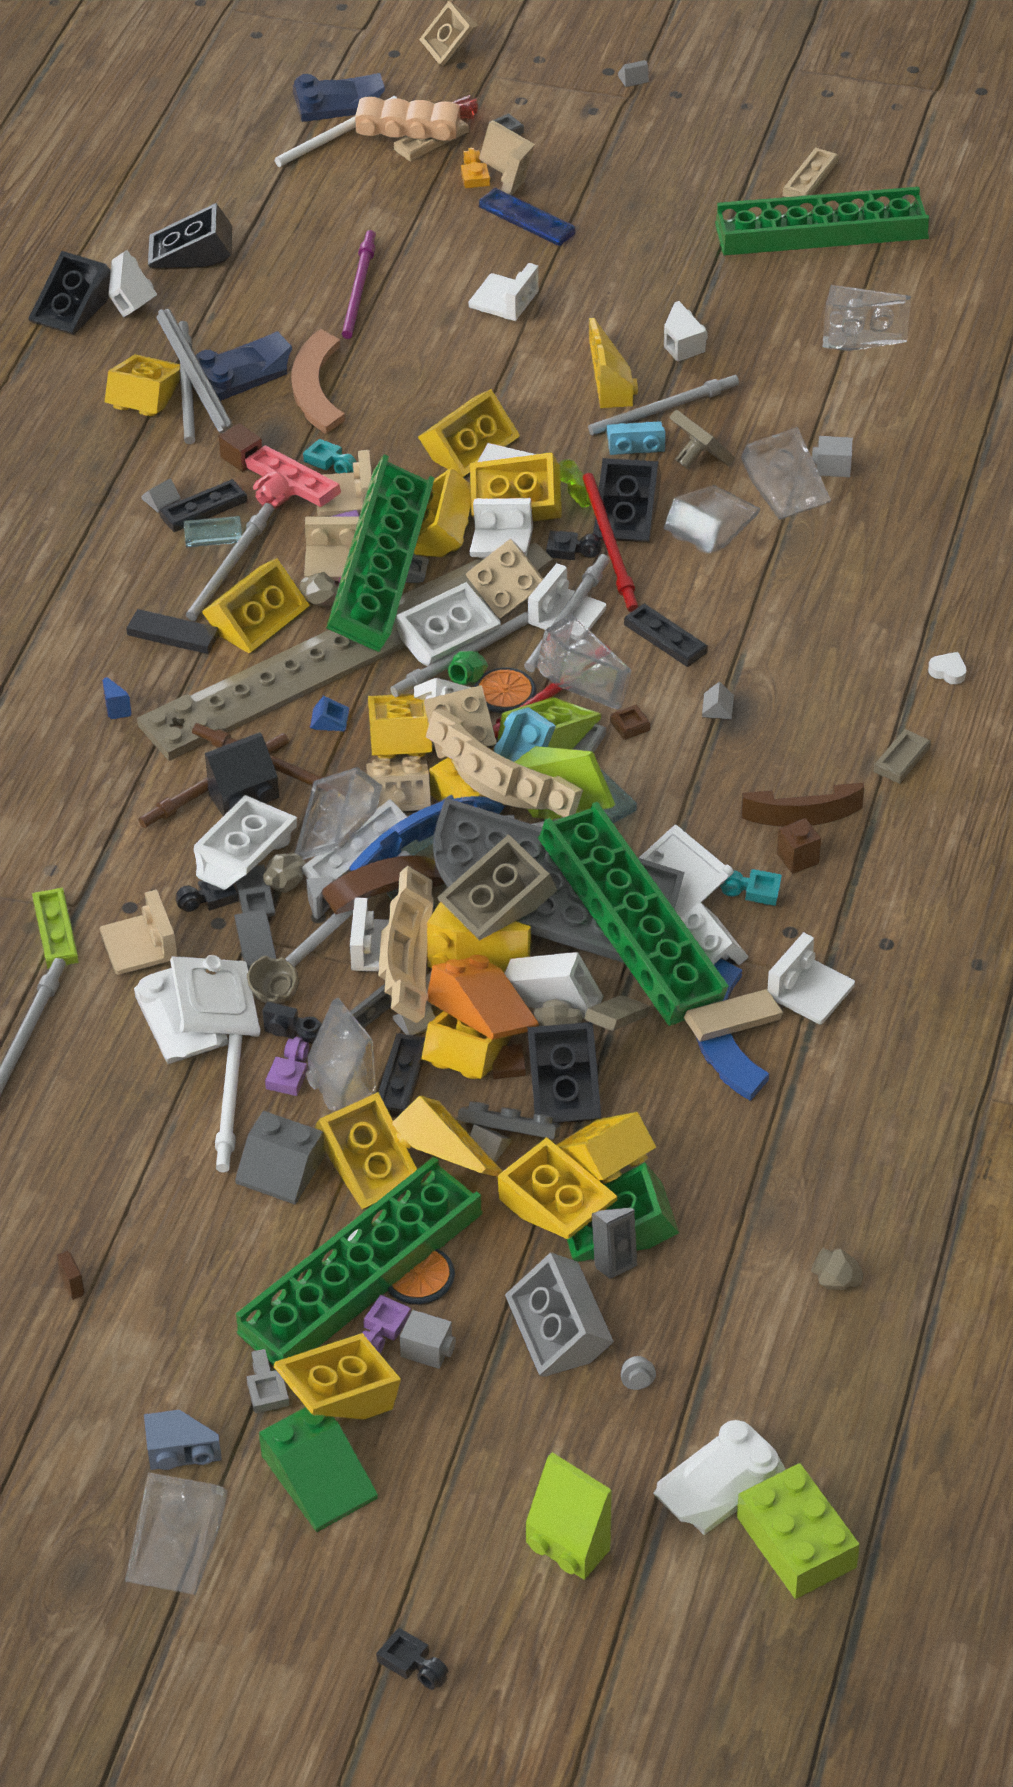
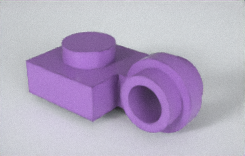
(288, 1074)
(385, 1319)

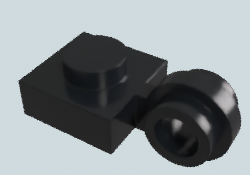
(566, 545)
(213, 896)
(284, 1021)
(406, 1654)

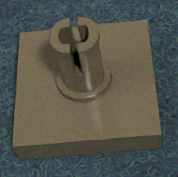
(699, 441)

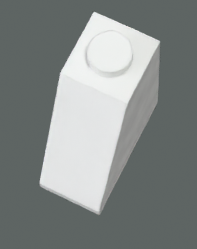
(553, 977)

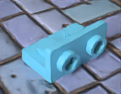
(636, 438)
(523, 732)

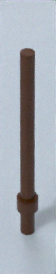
(221, 738)
(168, 807)

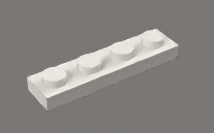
(337, 862)

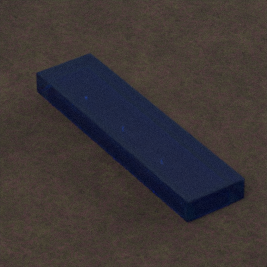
(527, 216)

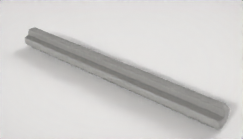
(194, 370)

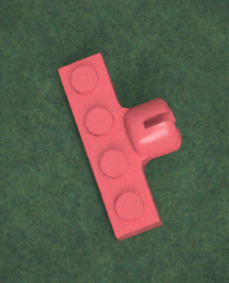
(286, 478)

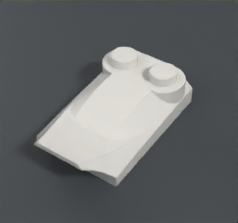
(445, 624)
(241, 841)
(160, 1006)
(709, 1481)

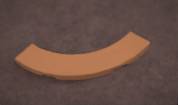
(306, 384)

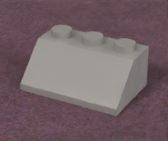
(558, 1316)

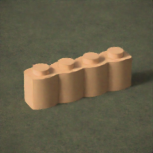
(400, 118)

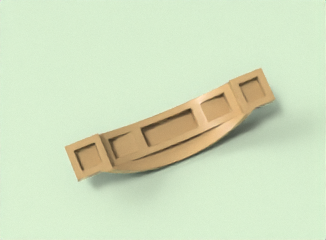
(496, 775)
(405, 945)

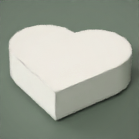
(948, 667)

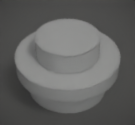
(637, 1373)

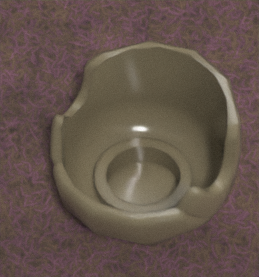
(273, 979)

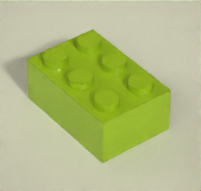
(797, 1530)

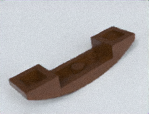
(817, 809)
(376, 880)

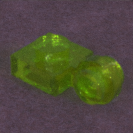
(573, 477)

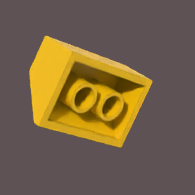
(467, 431)
(445, 516)
(256, 607)

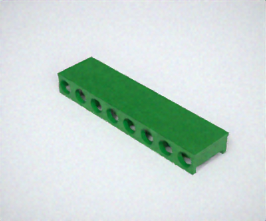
(822, 225)
(380, 555)
(633, 913)
(359, 1268)

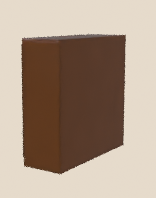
(630, 722)
(509, 1062)
(70, 1274)

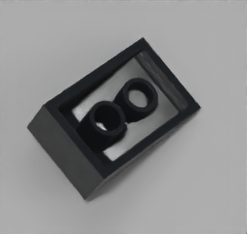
(192, 241)
(72, 293)
(629, 497)
(564, 1072)

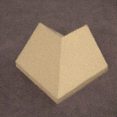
(448, 33)

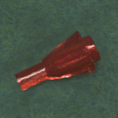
(468, 106)

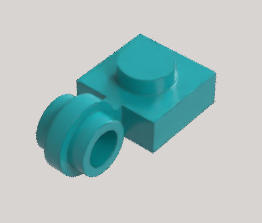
(325, 454)
(759, 887)

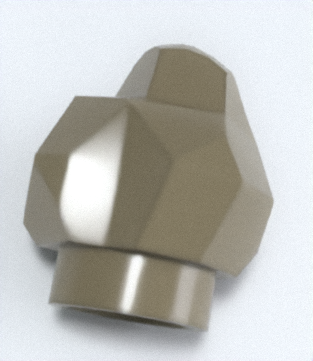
(319, 589)
(284, 872)
(557, 1013)
(837, 1269)

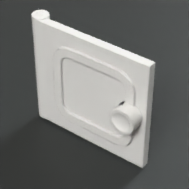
(701, 868)
(215, 1001)

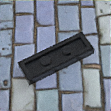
(203, 505)
(172, 631)
(665, 635)
(402, 1073)

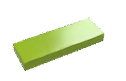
(55, 926)

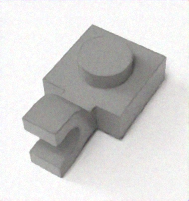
(266, 1386)

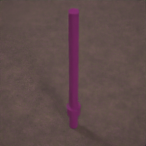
(366, 253)

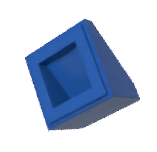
(116, 700)
(329, 715)

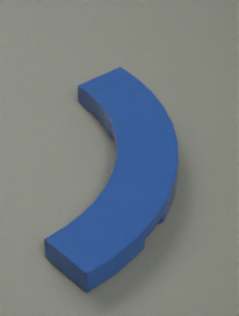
(415, 827)
(725, 1055)

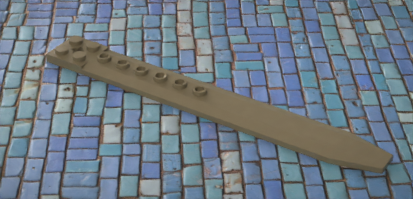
(288, 674)

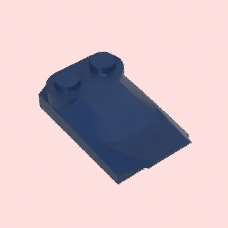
(333, 97)
(246, 365)

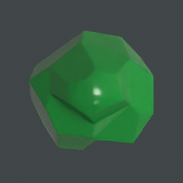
(467, 667)

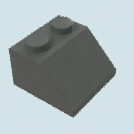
(280, 1157)

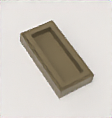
(902, 756)

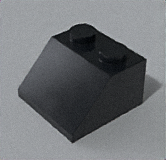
(240, 771)

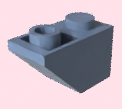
(179, 1440)

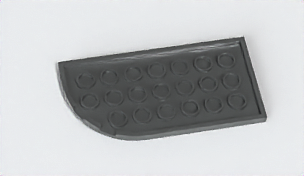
(469, 833)

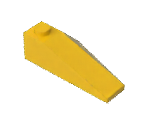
(611, 371)

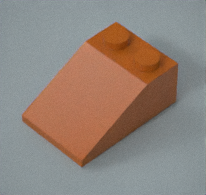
(479, 997)

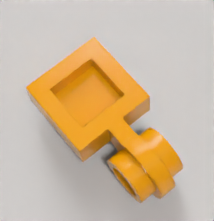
(473, 171)

